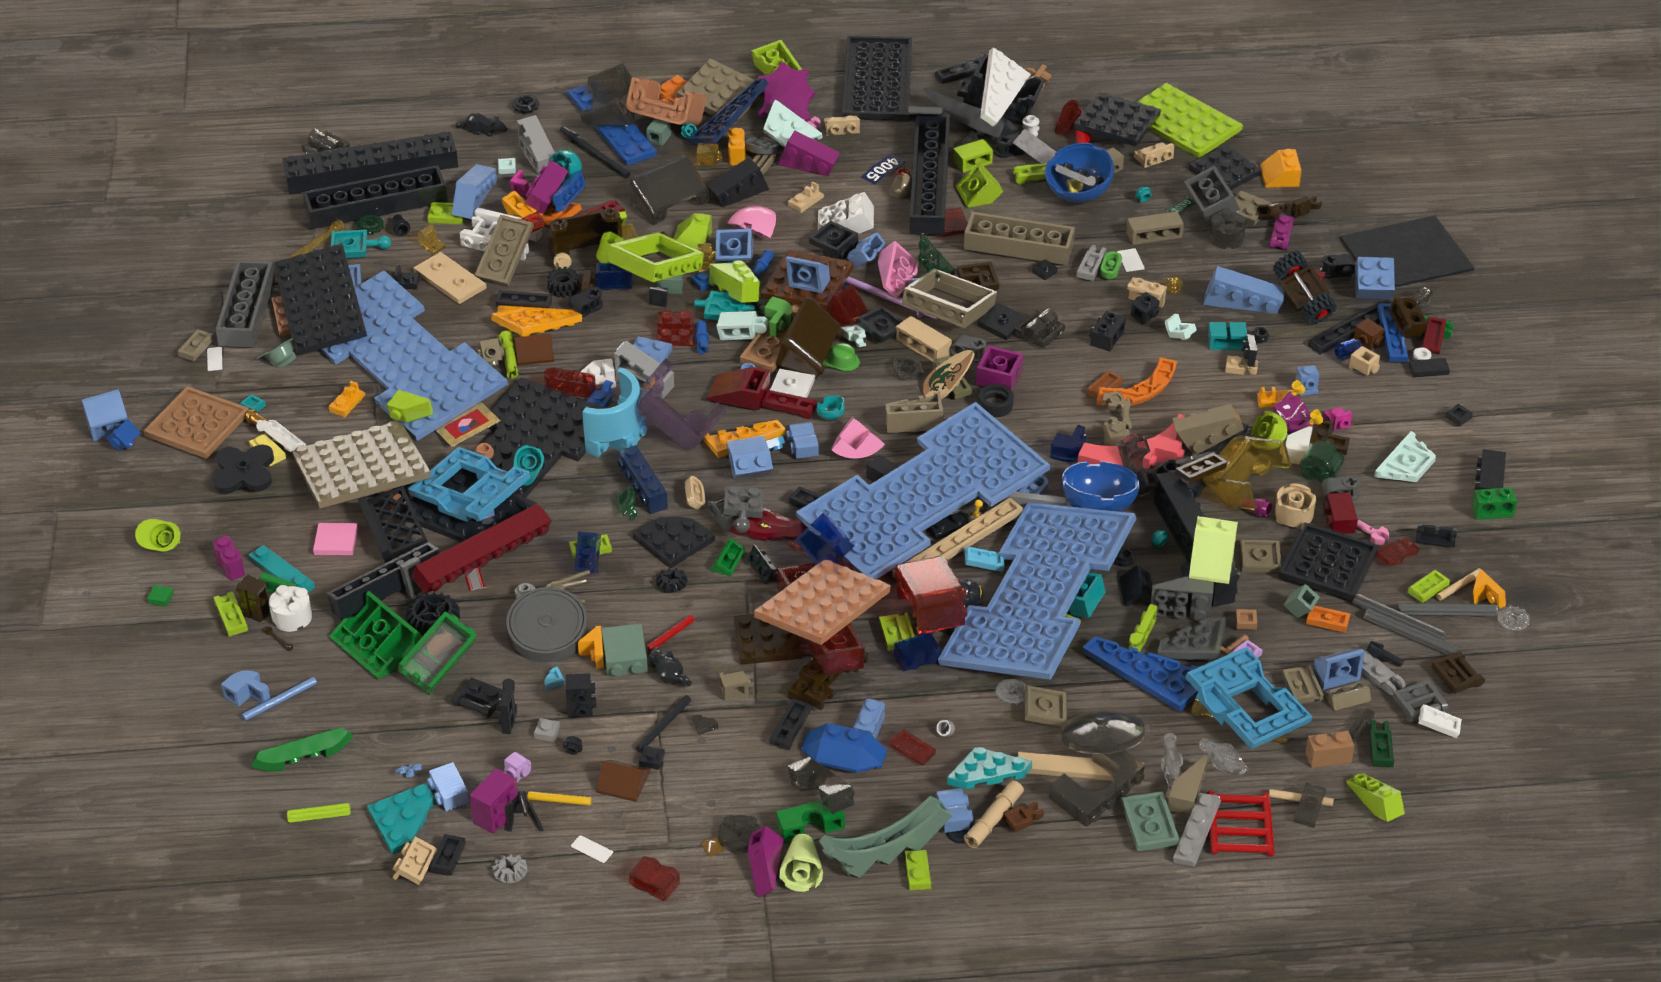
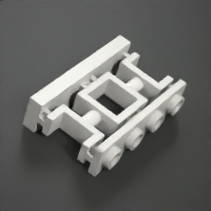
(488, 219)

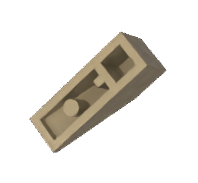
(1187, 788)

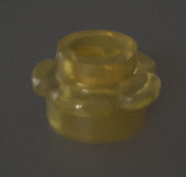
(1174, 288)

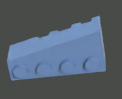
(472, 190)
(1242, 292)

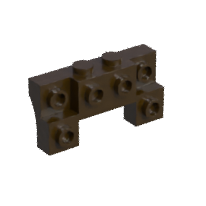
(814, 684)

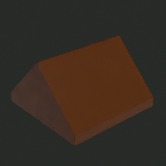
(534, 349)
(622, 780)

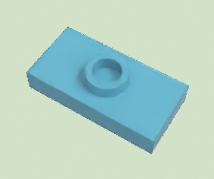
(984, 559)

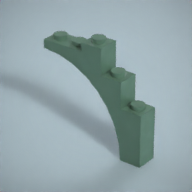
(885, 845)

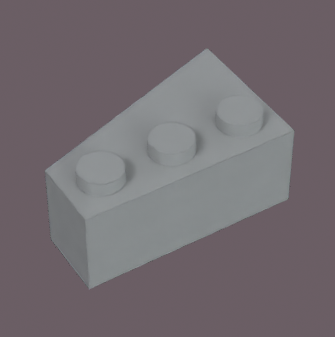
(534, 142)
(640, 366)

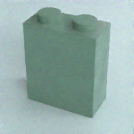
(624, 650)

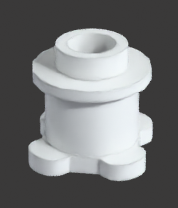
(1030, 124)

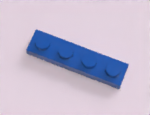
(569, 191)
(1393, 340)

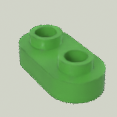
(1111, 265)

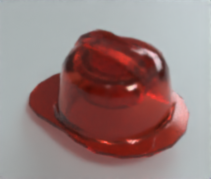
(1069, 114)

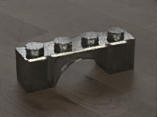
(833, 791)

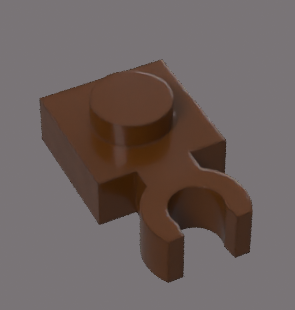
(1020, 818)

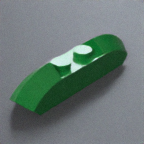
(274, 757)

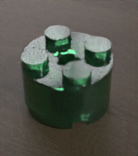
(1321, 461)

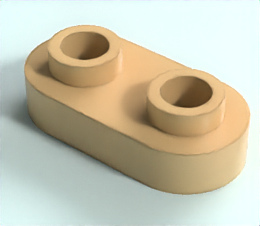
(694, 492)

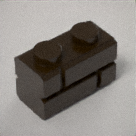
(253, 598)

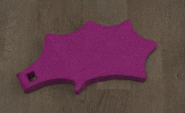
(789, 89)

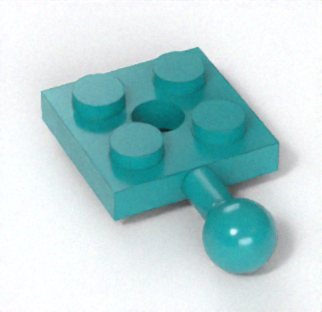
(358, 242)

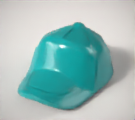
(529, 459)

